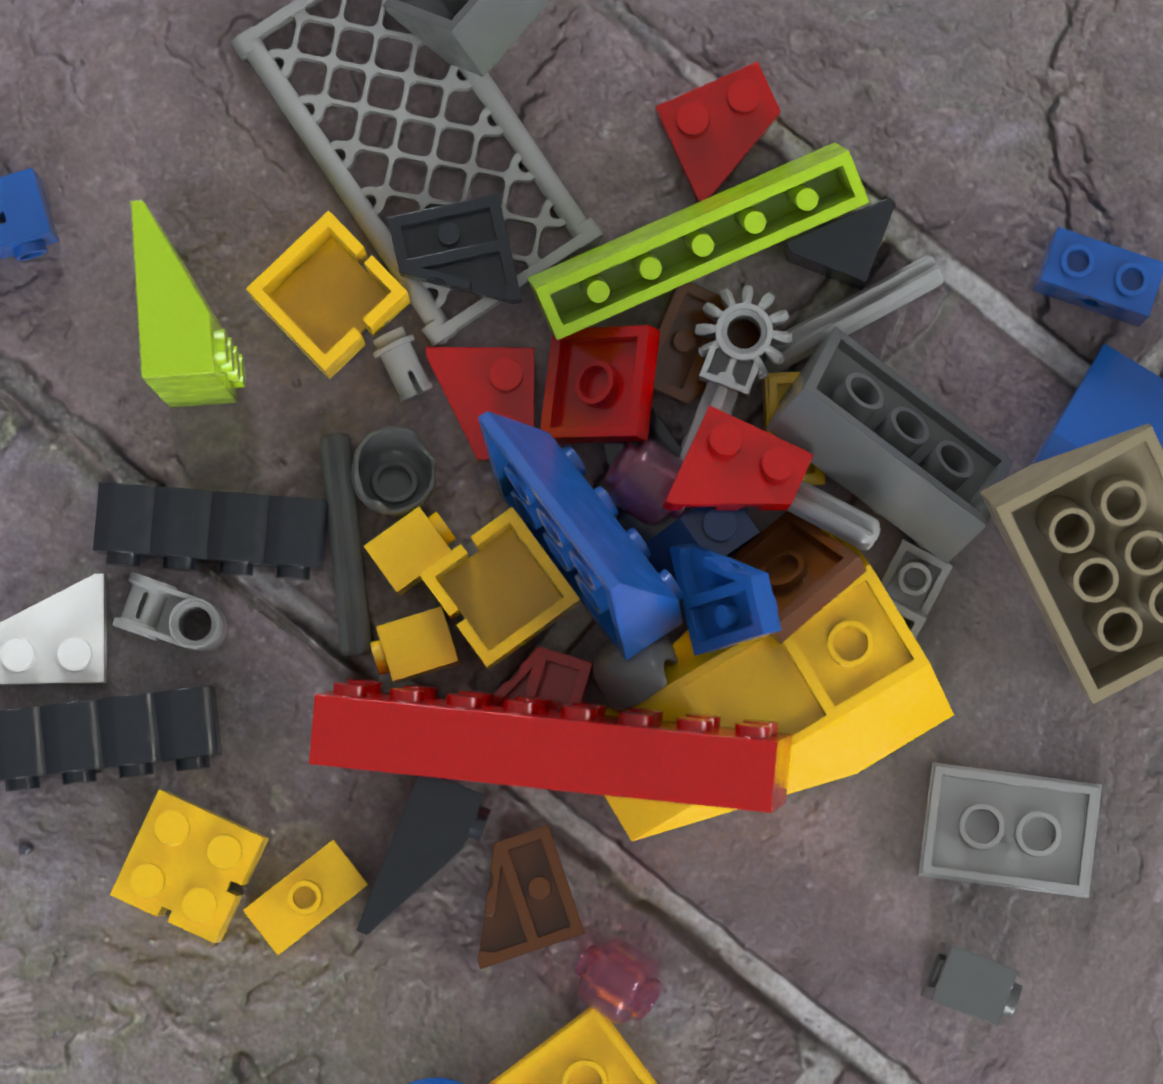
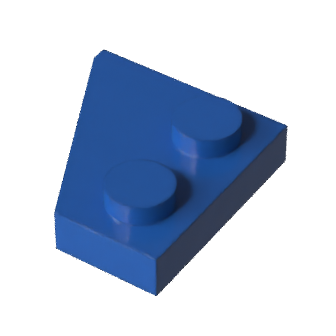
(722, 599)

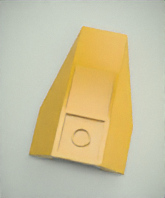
(840, 684)

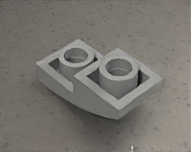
(914, 582)

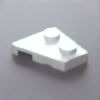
(58, 638)

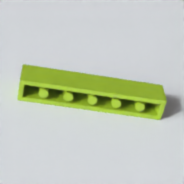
(698, 240)

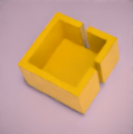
(326, 296)
(503, 590)
(187, 864)

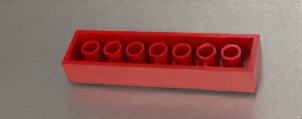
(551, 748)

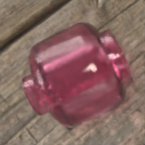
(642, 479)
(618, 981)

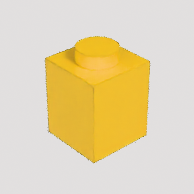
(410, 548)
(415, 646)

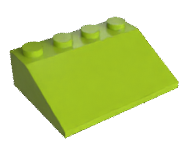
(180, 339)

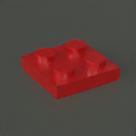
(601, 385)

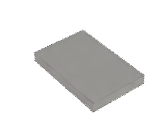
(1009, 830)

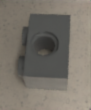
(972, 984)

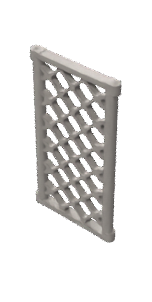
(438, 327)

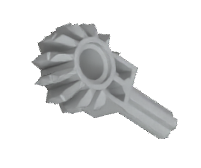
(727, 368)

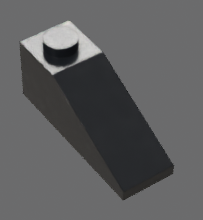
(428, 836)

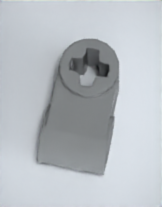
(161, 613)

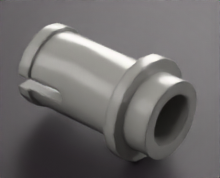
(402, 363)

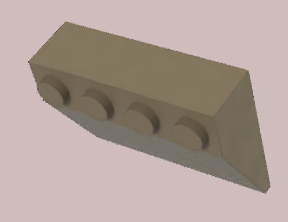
(1092, 554)

